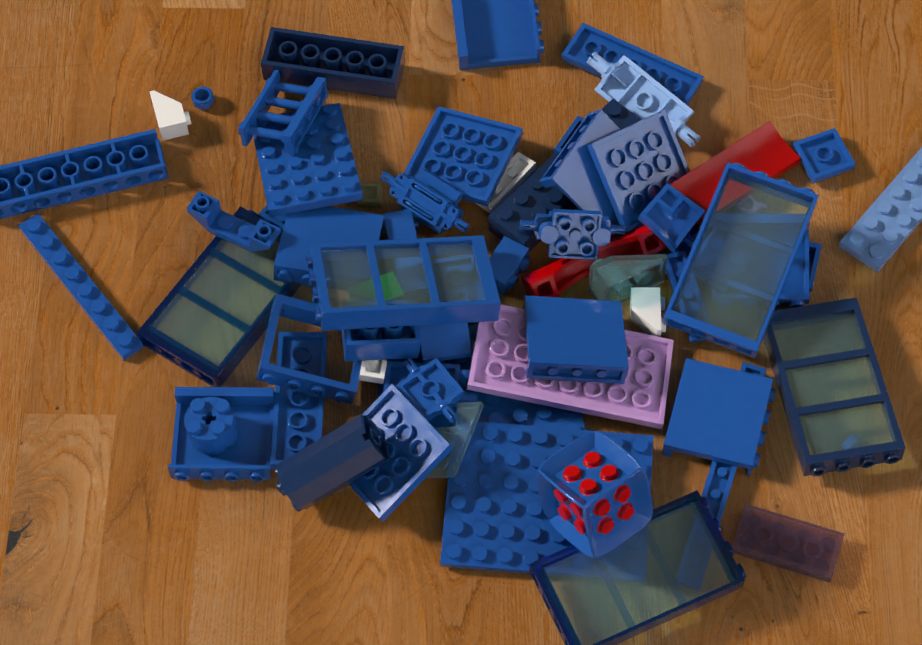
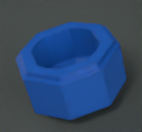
(202, 98)

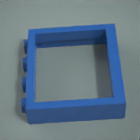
(297, 380)

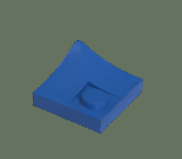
(671, 216)

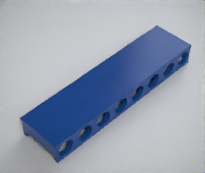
(81, 173)

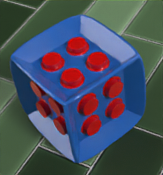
(595, 494)

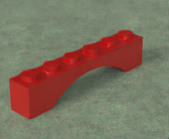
(560, 275)

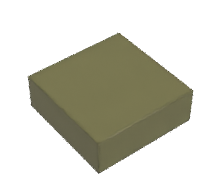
(371, 195)

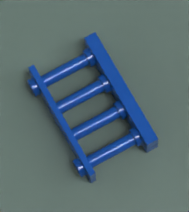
(297, 124)

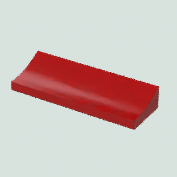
(758, 151)

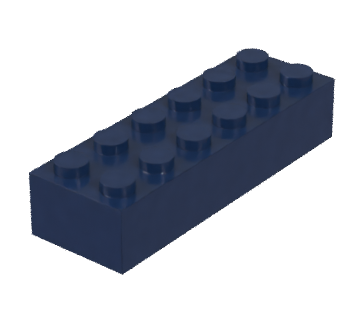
(344, 62)

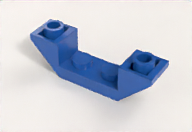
(230, 228)

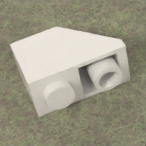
(646, 309)

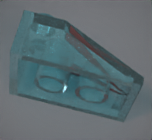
(615, 275)

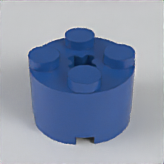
(211, 425)

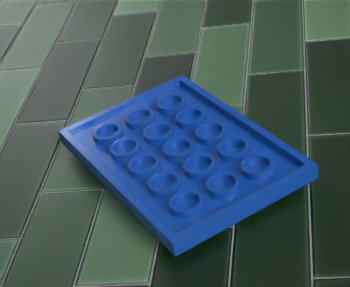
(318, 172)

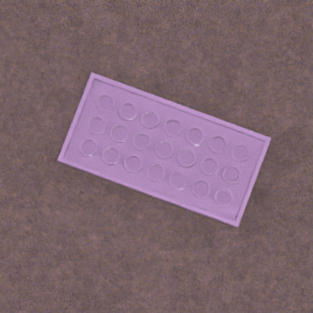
(502, 360)

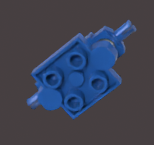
(429, 200)
(573, 232)

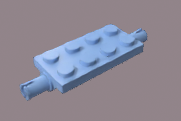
(641, 94)

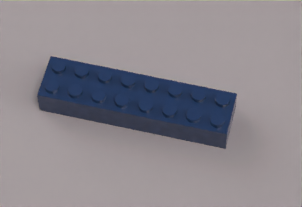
(535, 198)

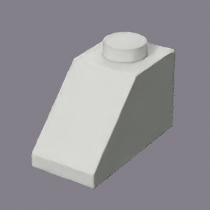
(170, 116)

